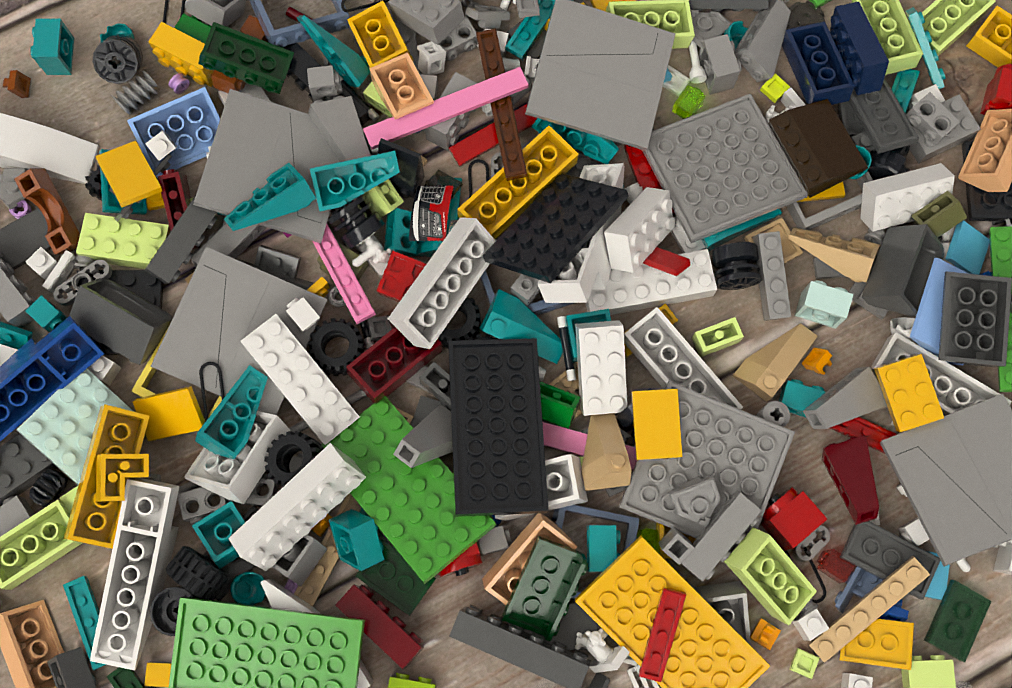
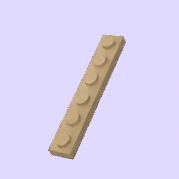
(869, 608)

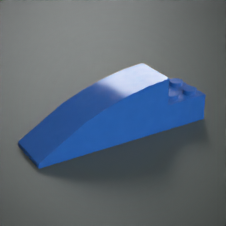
(41, 370)

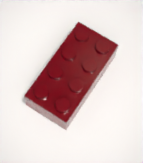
(389, 364)
(380, 626)

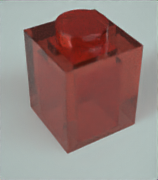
(834, 566)

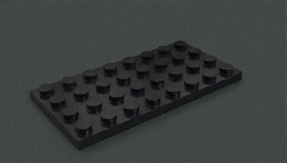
(497, 427)

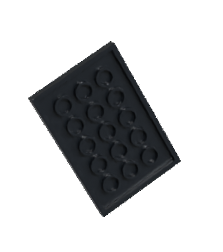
(555, 227)

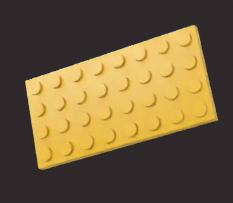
(705, 646)

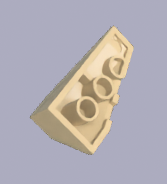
(849, 258)
(771, 365)
(605, 455)

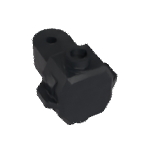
(888, 163)

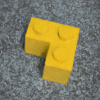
(113, 470)

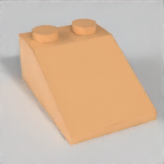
(400, 86)

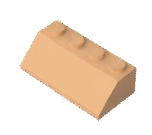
(990, 156)
(506, 571)
(28, 643)

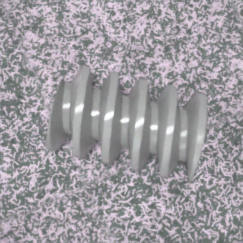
(136, 92)
(775, 412)

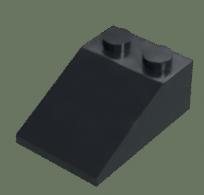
(410, 167)

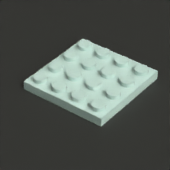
(67, 422)

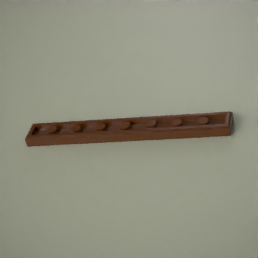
(502, 109)

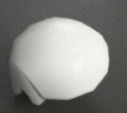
(902, 326)

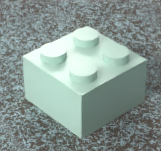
(824, 304)

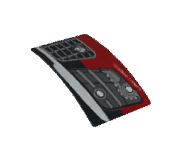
(430, 213)

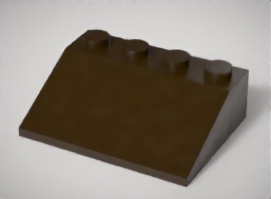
(817, 146)

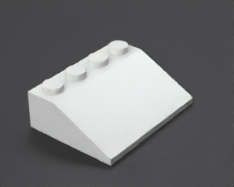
(238, 477)

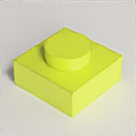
(774, 88)

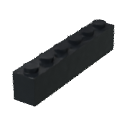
(298, 71)

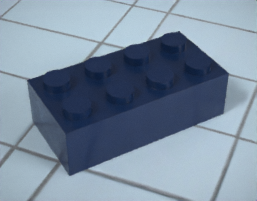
(859, 47)
(817, 64)

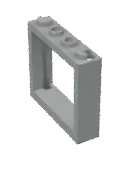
(830, 213)

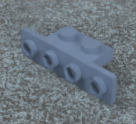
(858, 584)

